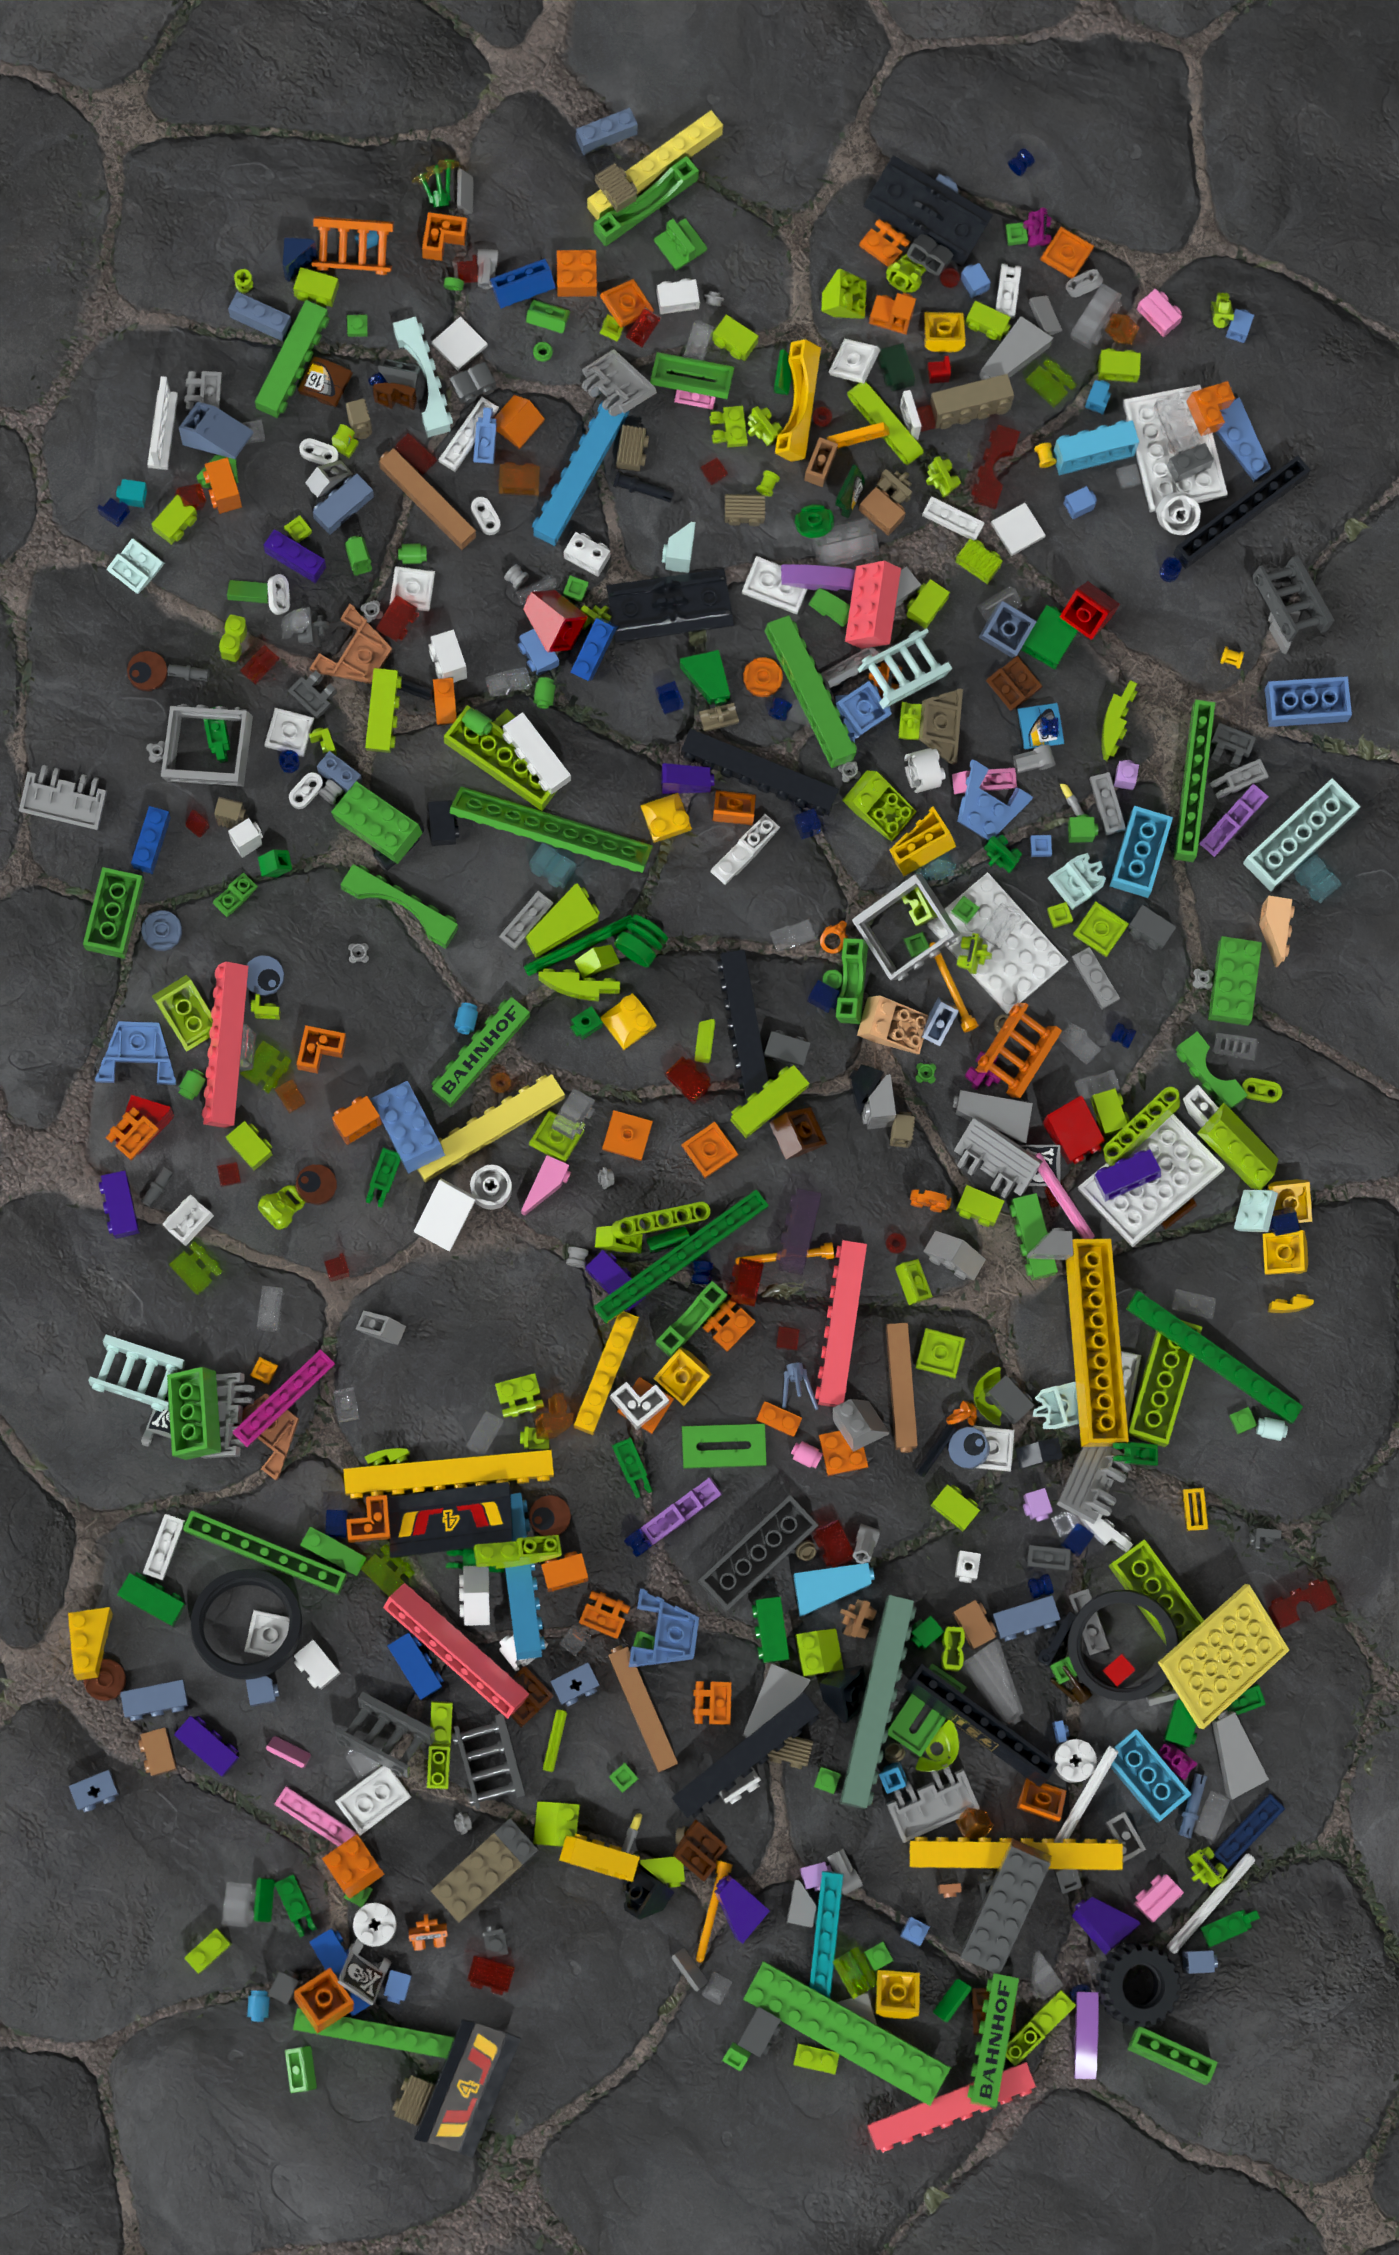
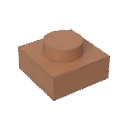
(949, 1890)

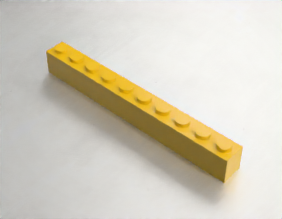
(447, 1473)
(990, 1854)

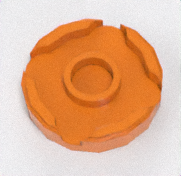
(762, 677)

